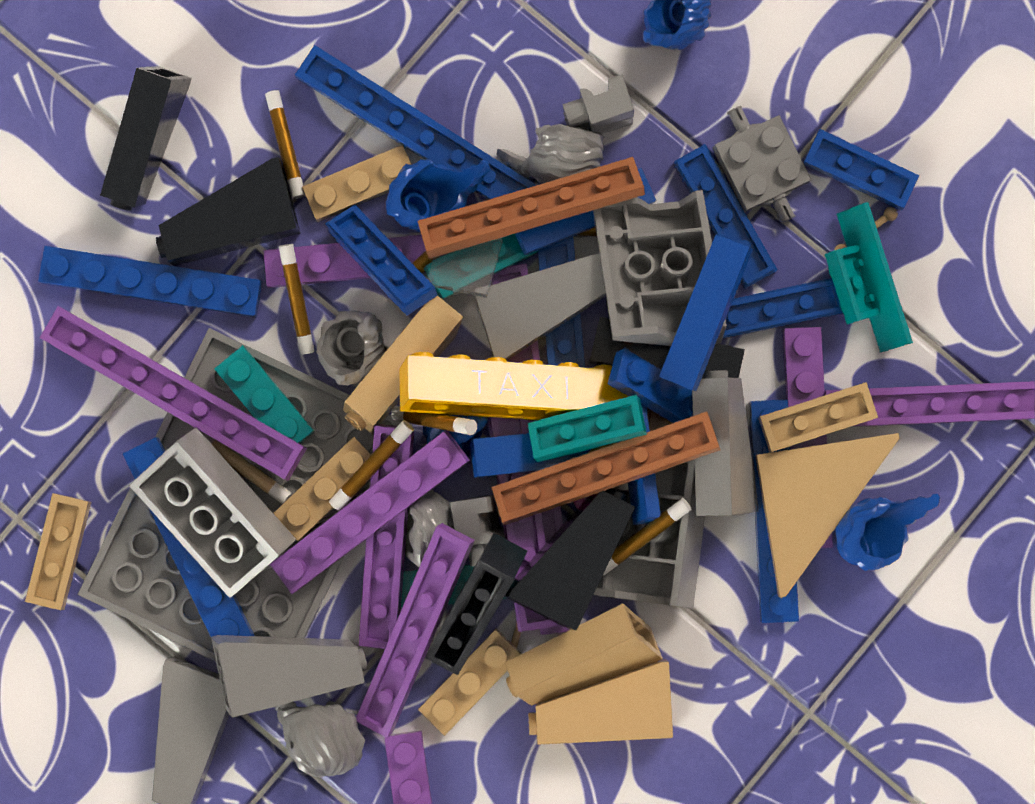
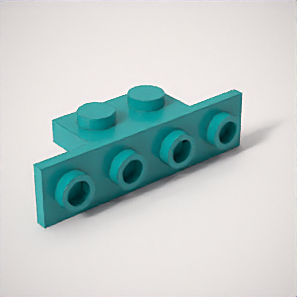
(865, 280)

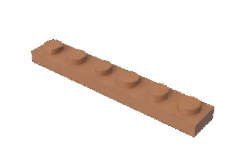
(531, 207)
(605, 468)

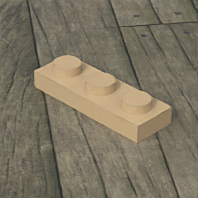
(355, 184)
(818, 417)
(311, 500)
(58, 551)
(476, 677)

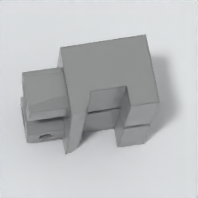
(603, 111)
(478, 520)

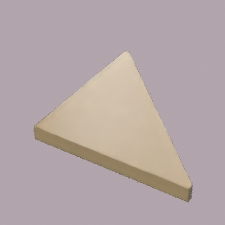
(809, 494)

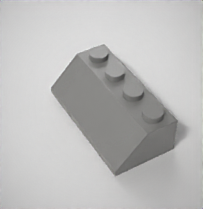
(212, 512)

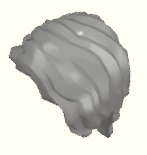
(558, 153)
(350, 346)
(422, 521)
(321, 738)

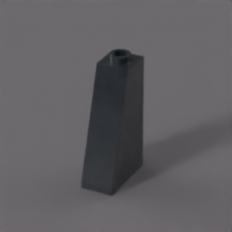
(143, 135)
(235, 217)
(571, 564)

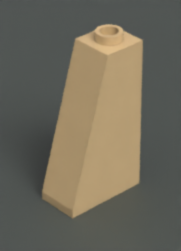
(379, 391)
(579, 658)
(612, 710)

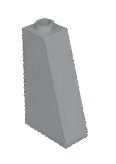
(538, 303)
(725, 477)
(281, 670)
(188, 731)

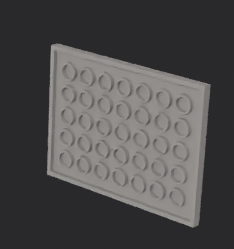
(134, 566)

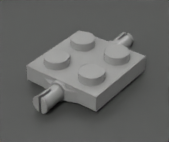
(761, 164)

